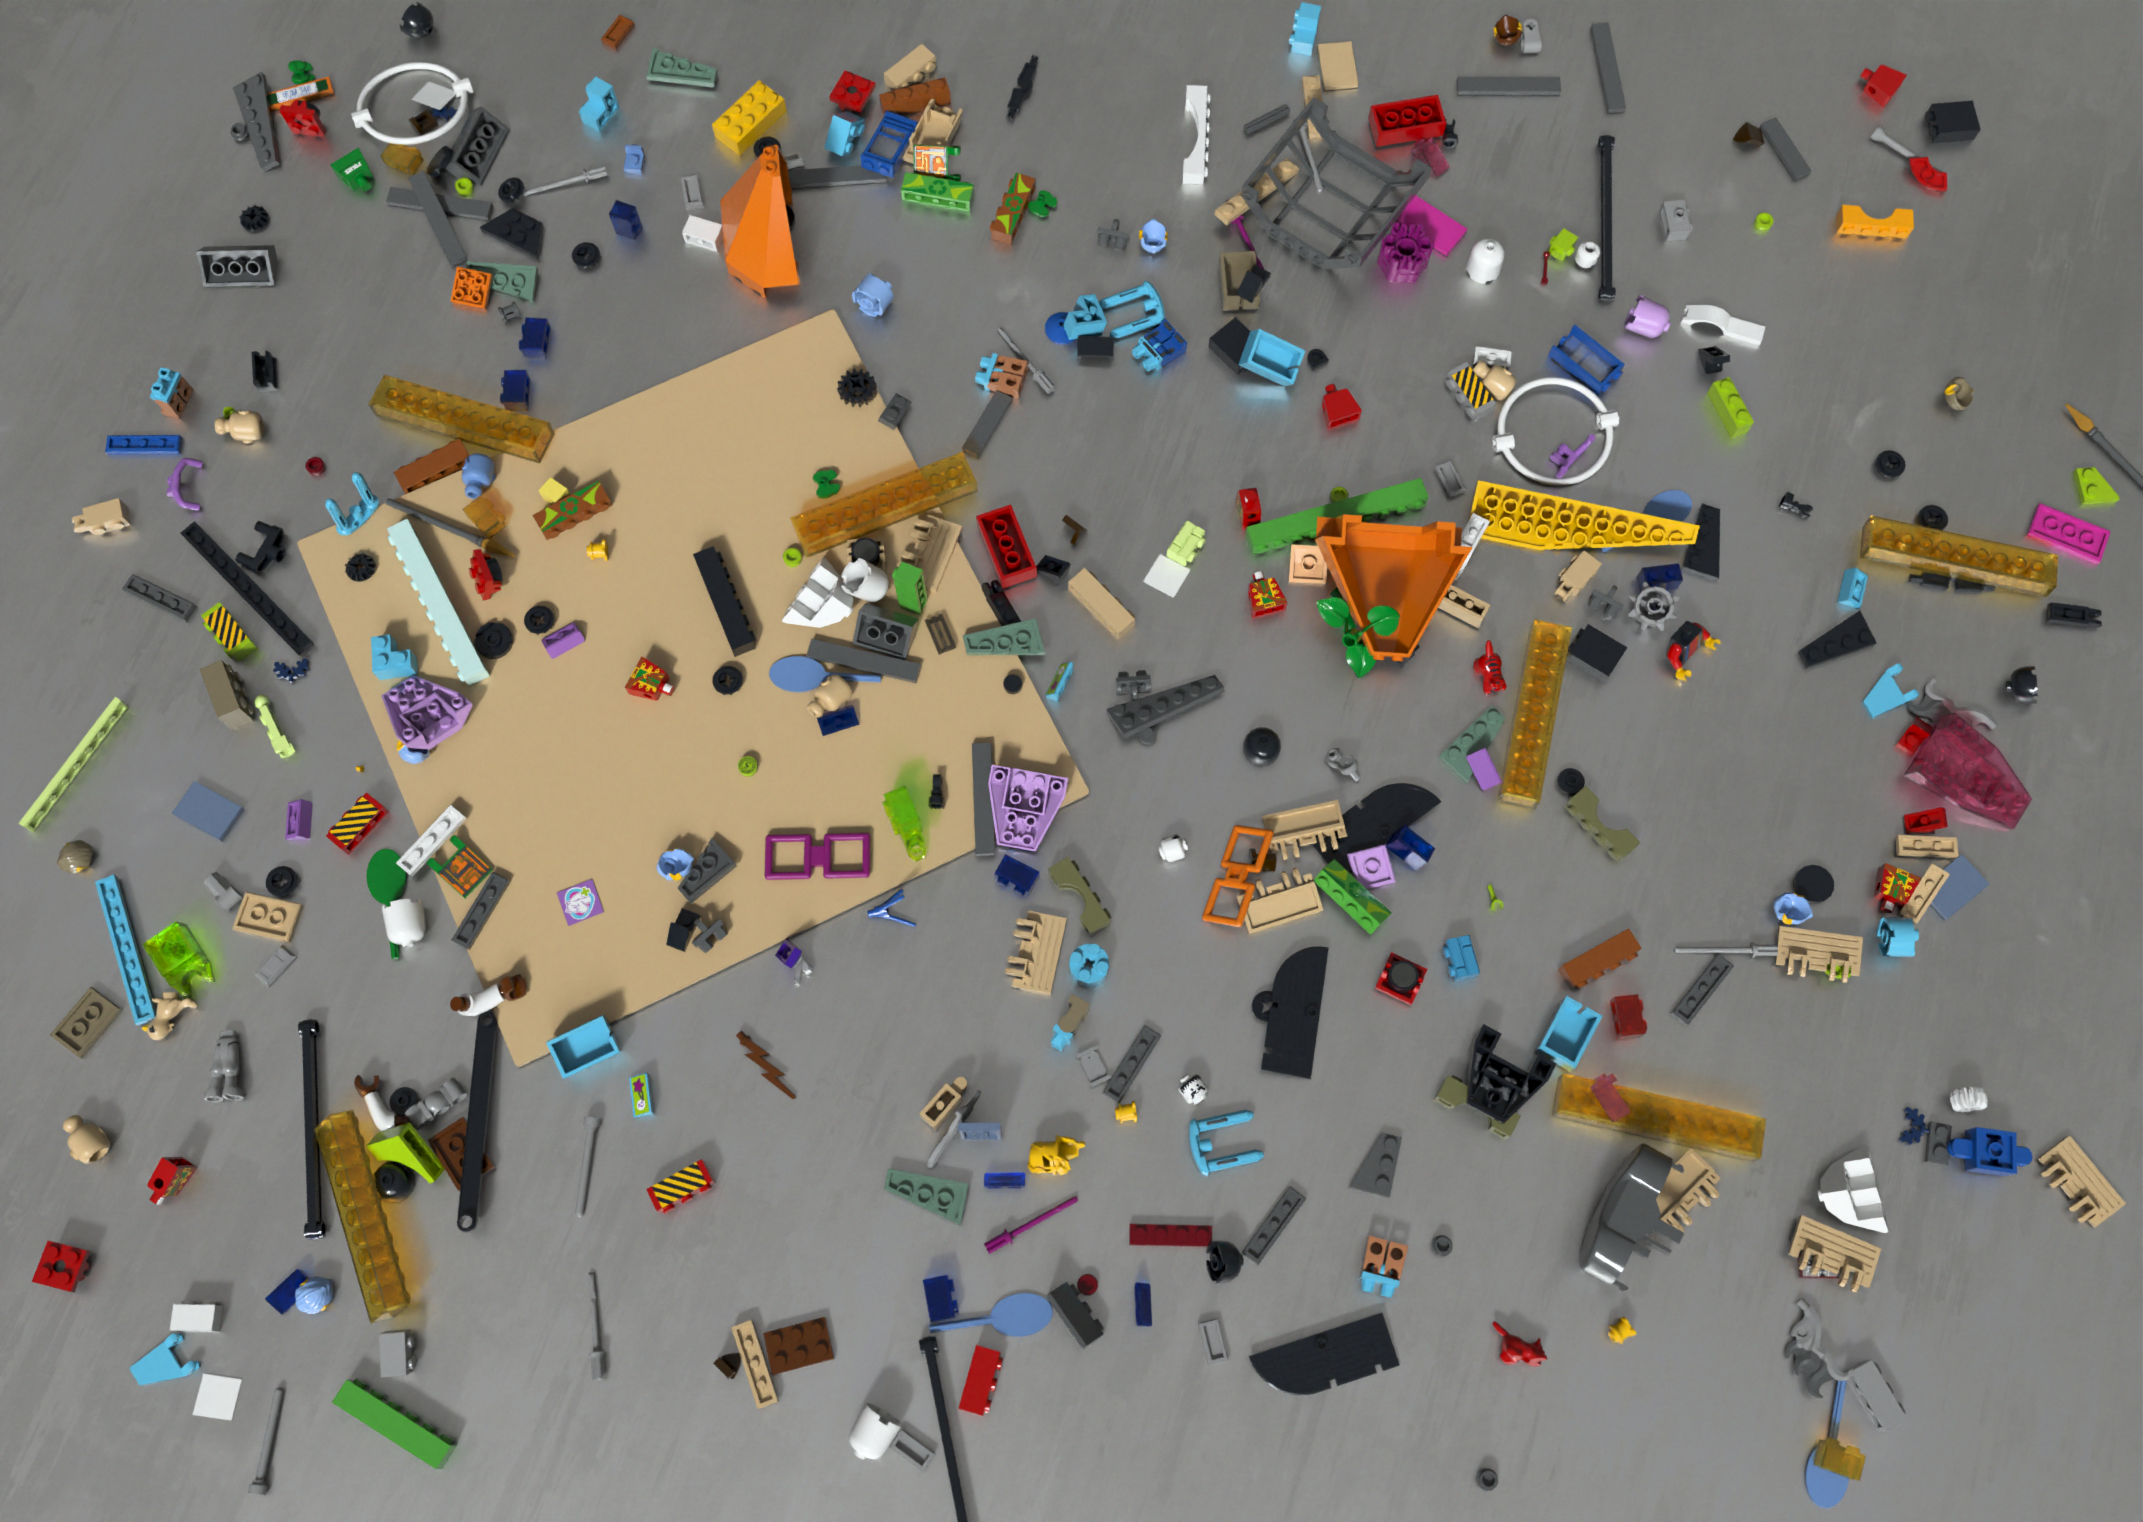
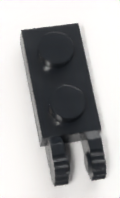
(999, 603)
(2073, 615)

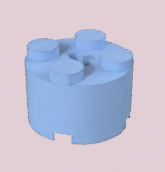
(873, 295)

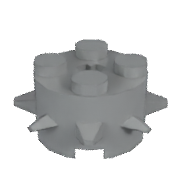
(1663, 602)

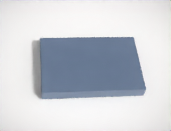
(207, 811)
(1959, 887)
(980, 1131)

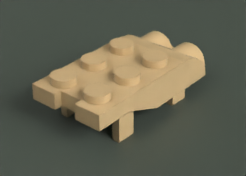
(934, 128)

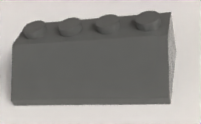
(476, 145)
(238, 265)

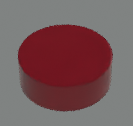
(315, 466)
(1087, 1284)

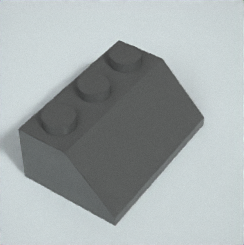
(885, 631)
(1075, 1315)

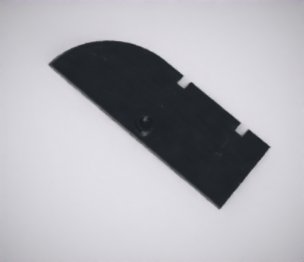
(1382, 815)
(1295, 1021)
(1336, 1354)

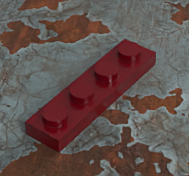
(1170, 1235)

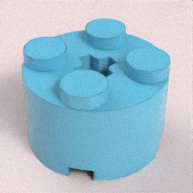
(1897, 936)
(1093, 955)

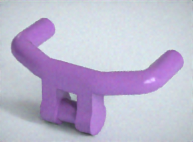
(1571, 455)
(175, 480)

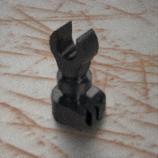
(1450, 139)
(1787, 502)
(936, 800)

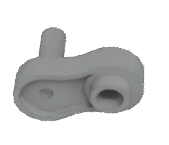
(1345, 763)

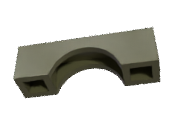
(1617, 842)
(1066, 876)
(1455, 1092)

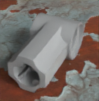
(225, 894)

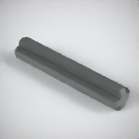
(1266, 119)

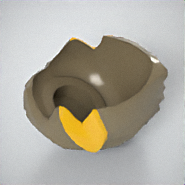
(1958, 393)
(75, 856)

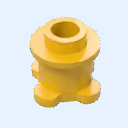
(598, 550)
(1126, 1112)
(1621, 1330)

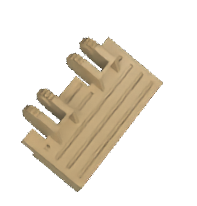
(936, 551)
(1303, 825)
(1282, 904)
(1819, 950)
(1040, 953)
(2081, 1181)
(1683, 1189)
(1834, 1250)

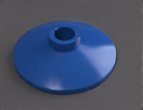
(1056, 332)

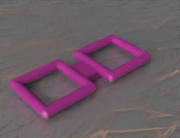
(817, 856)

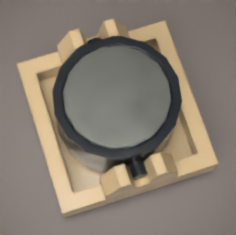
(868, 549)

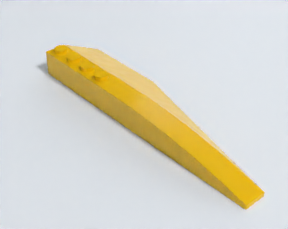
(1564, 523)

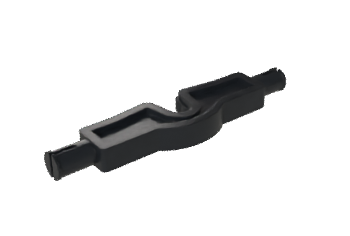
(1019, 95)
(1942, 582)

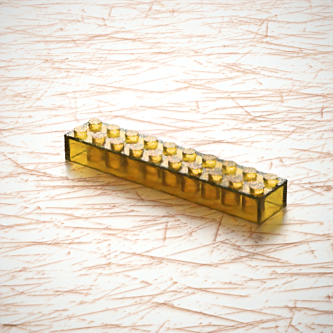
(461, 418)
(884, 504)
(1959, 556)
(1534, 714)
(1664, 1119)
(362, 1216)

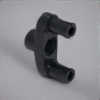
(269, 550)

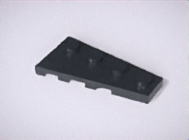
(1704, 555)
(1840, 641)

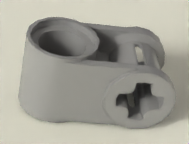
(1530, 37)

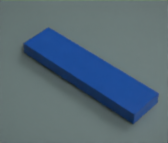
(143, 444)

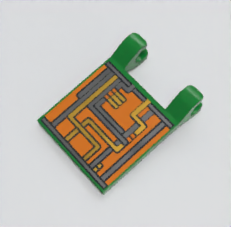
(933, 160)
(463, 870)

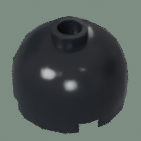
(417, 21)
(2023, 685)
(1261, 746)
(394, 1182)
(1224, 1261)

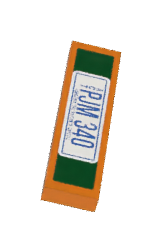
(305, 91)

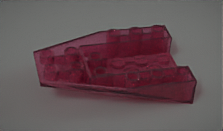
(1969, 772)

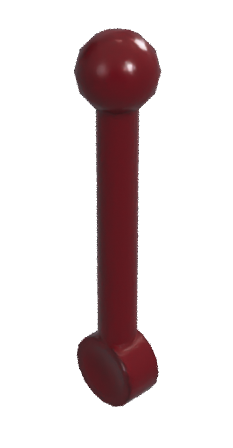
(1544, 280)

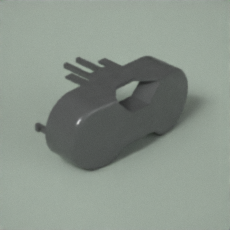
(1626, 1214)

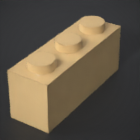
(910, 68)
(1464, 606)

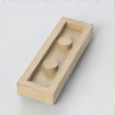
(1926, 846)
(1924, 893)

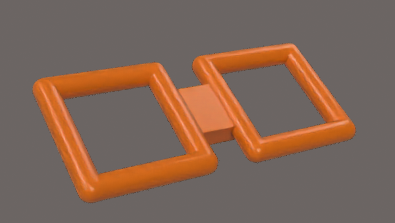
(1237, 875)

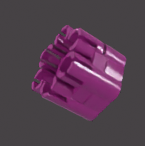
(1405, 253)

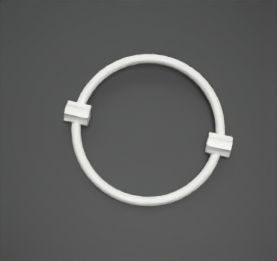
(363, 119)
(1604, 420)

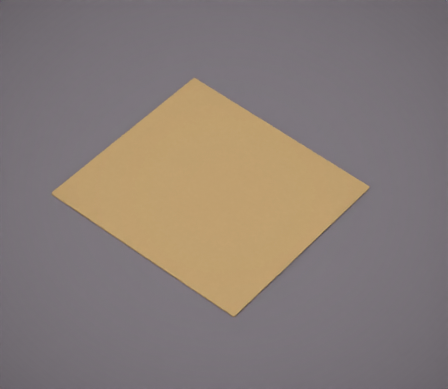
(595, 783)

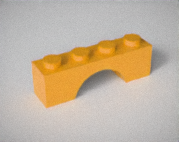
(1854, 221)

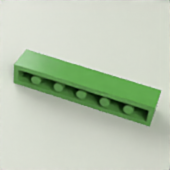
(394, 1424)

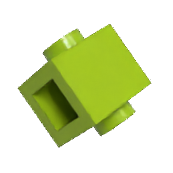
(1563, 244)

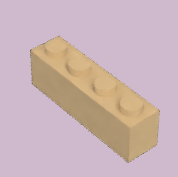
(1102, 603)

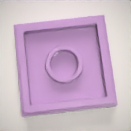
(1371, 867)

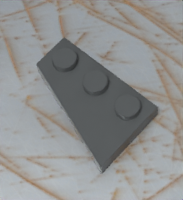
(709, 870)
(1379, 1167)

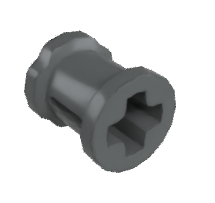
(509, 312)

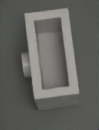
(1675, 220)
(396, 1353)

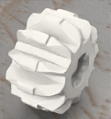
(1968, 1099)

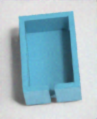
(1271, 357)
(1568, 1034)
(583, 1046)

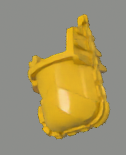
(1053, 1155)

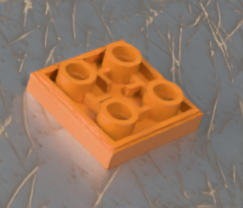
(471, 288)

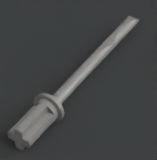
(588, 175)
(1039, 375)
(1754, 950)
(597, 1360)

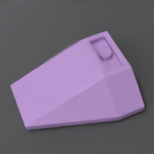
(425, 712)
(1024, 805)

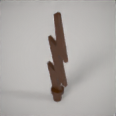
(756, 1057)

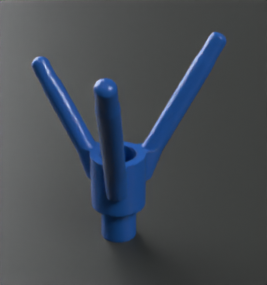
(883, 911)

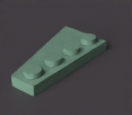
(667, 68)
(510, 278)
(1011, 639)
(1476, 737)
(931, 1193)

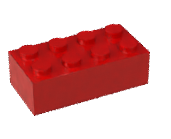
(1407, 120)
(1006, 546)

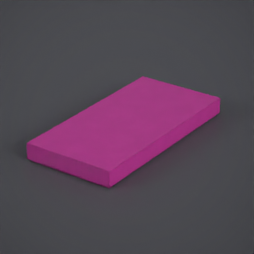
(1437, 225)
(2068, 533)

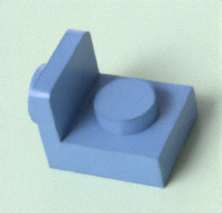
(634, 159)

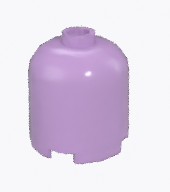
(1648, 318)

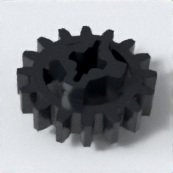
(857, 387)

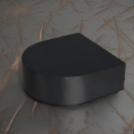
(1316, 358)

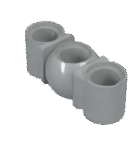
(436, 1104)

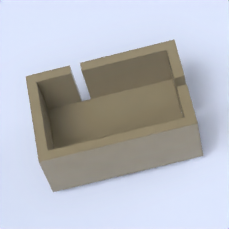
(1232, 271)
(227, 694)

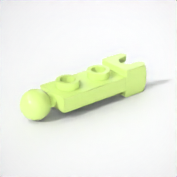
(278, 740)

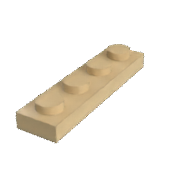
(1311, 88)
(754, 1364)

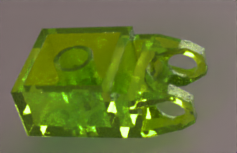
(905, 821)
(179, 957)

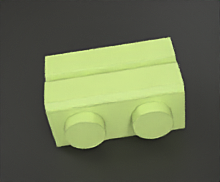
(1186, 543)

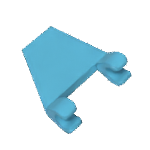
(1887, 694)
(162, 1364)

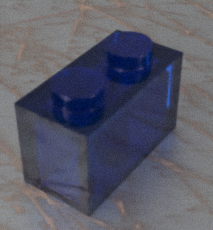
(626, 220)
(535, 338)
(515, 390)
(1657, 575)
(1410, 847)
(1016, 875)
(939, 1298)

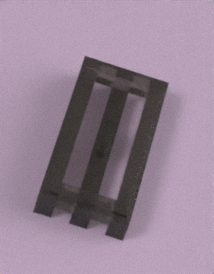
(935, 620)

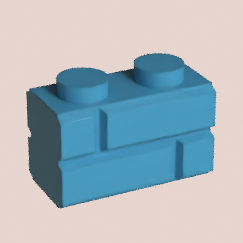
(1461, 958)

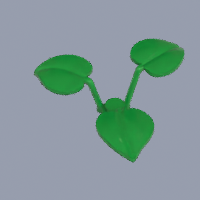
(1382, 618)

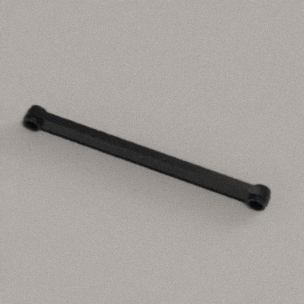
(1606, 291)
(477, 1122)
(315, 1227)
(929, 1348)

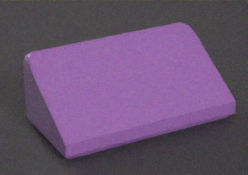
(563, 640)
(1483, 769)
(298, 820)

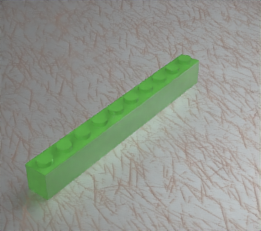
(1303, 525)

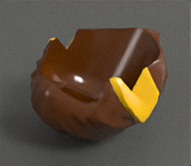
(1507, 30)

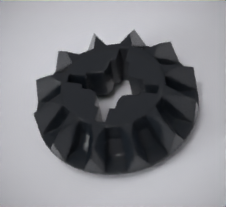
(764, 141)
(504, 190)
(258, 222)
(581, 250)
(1893, 458)
(1933, 511)
(363, 573)
(539, 612)
(720, 677)
(276, 875)
(1257, 1005)

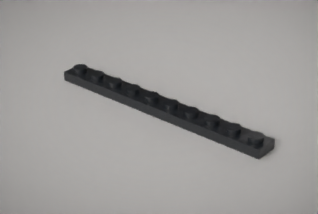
(247, 588)

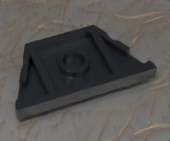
(516, 231)

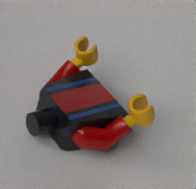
(1685, 643)

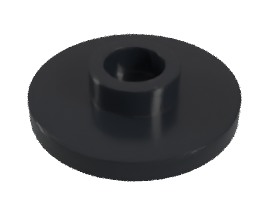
(1571, 781)
(403, 1099)

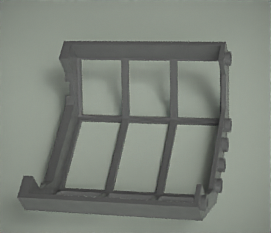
(1317, 112)

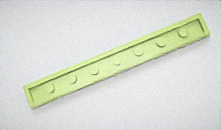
(73, 764)

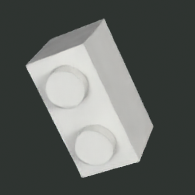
(703, 233)
(196, 1318)

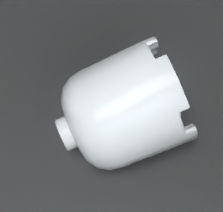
(1485, 260)
(865, 581)
(404, 922)
(873, 1433)

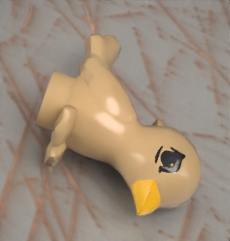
(167, 1008)

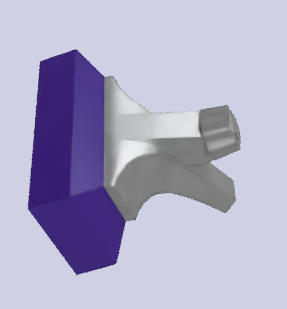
(791, 956)

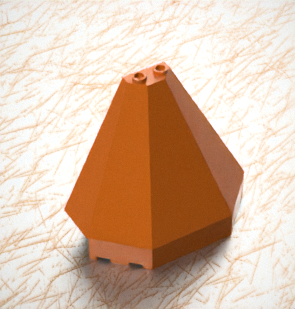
(757, 225)
(1394, 568)

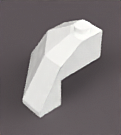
(821, 599)
(1853, 1192)

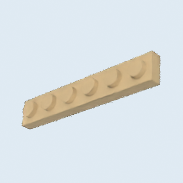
(1237, 206)

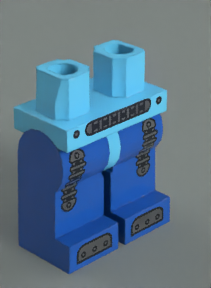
(1160, 346)

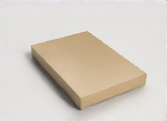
(1337, 65)
(267, 917)

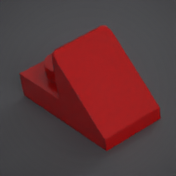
(1914, 736)
(1926, 821)

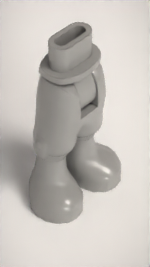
(225, 1062)

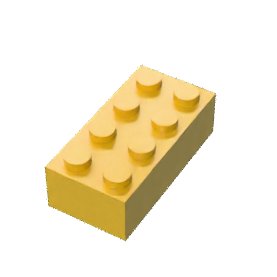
(749, 117)

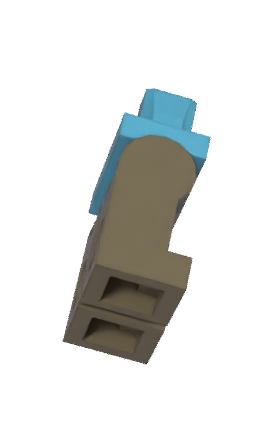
(1070, 1023)

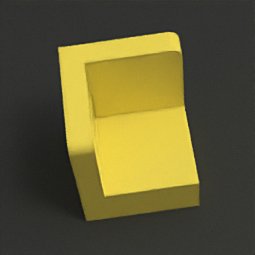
(553, 491)

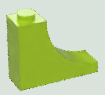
(406, 1147)

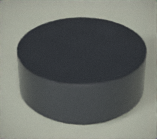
(1012, 684)

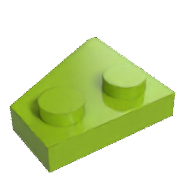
(2093, 487)

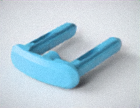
(1154, 302)
(358, 514)
(1199, 1146)

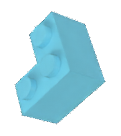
(1305, 28)
(601, 104)
(842, 132)
(1086, 318)
(389, 662)

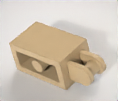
(102, 517)
(1577, 575)
(944, 1103)

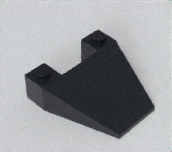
(1497, 1085)

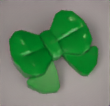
(298, 68)
(1038, 207)
(825, 489)

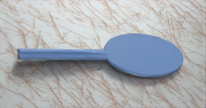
(1669, 505)
(806, 674)
(1012, 1316)
(1824, 1486)

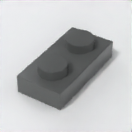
(894, 411)
(1936, 1143)

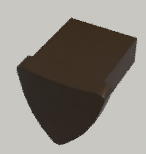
(423, 123)
(1749, 134)
(1080, 531)
(1269, 863)
(729, 1364)

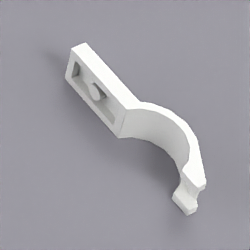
(1729, 325)
(1470, 538)

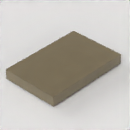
(86, 1022)

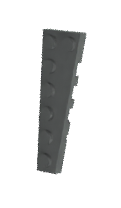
(256, 114)
(1152, 709)

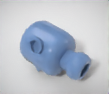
(477, 474)

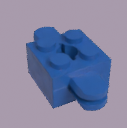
(1990, 1151)

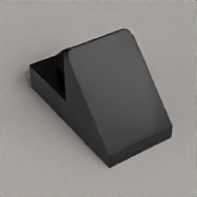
(1253, 283)
(1713, 359)
(1053, 568)
(682, 930)

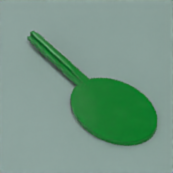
(386, 882)

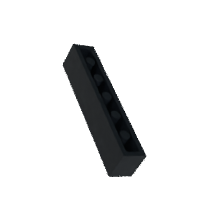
(724, 601)

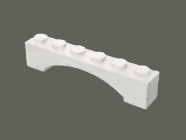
(1196, 103)

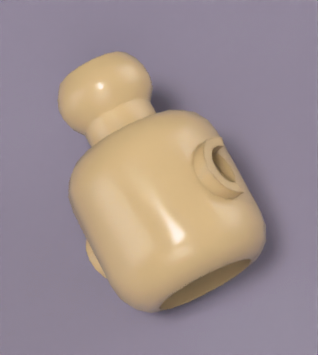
(1496, 380)
(242, 426)
(830, 696)
(86, 1140)

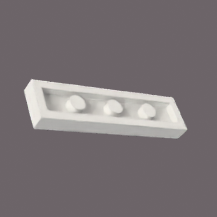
(431, 840)

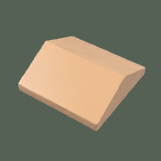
(1307, 564)

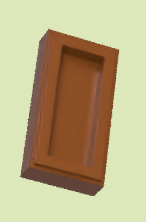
(617, 31)

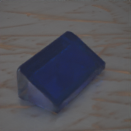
(838, 720)
(1004, 1180)
(284, 1295)
(1143, 1304)

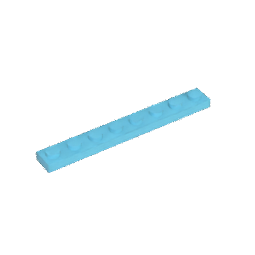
(126, 950)

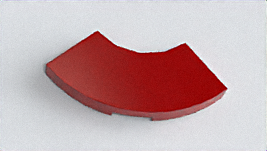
(1927, 175)

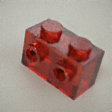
(1628, 1016)

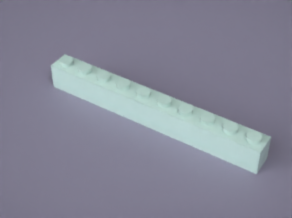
(438, 603)

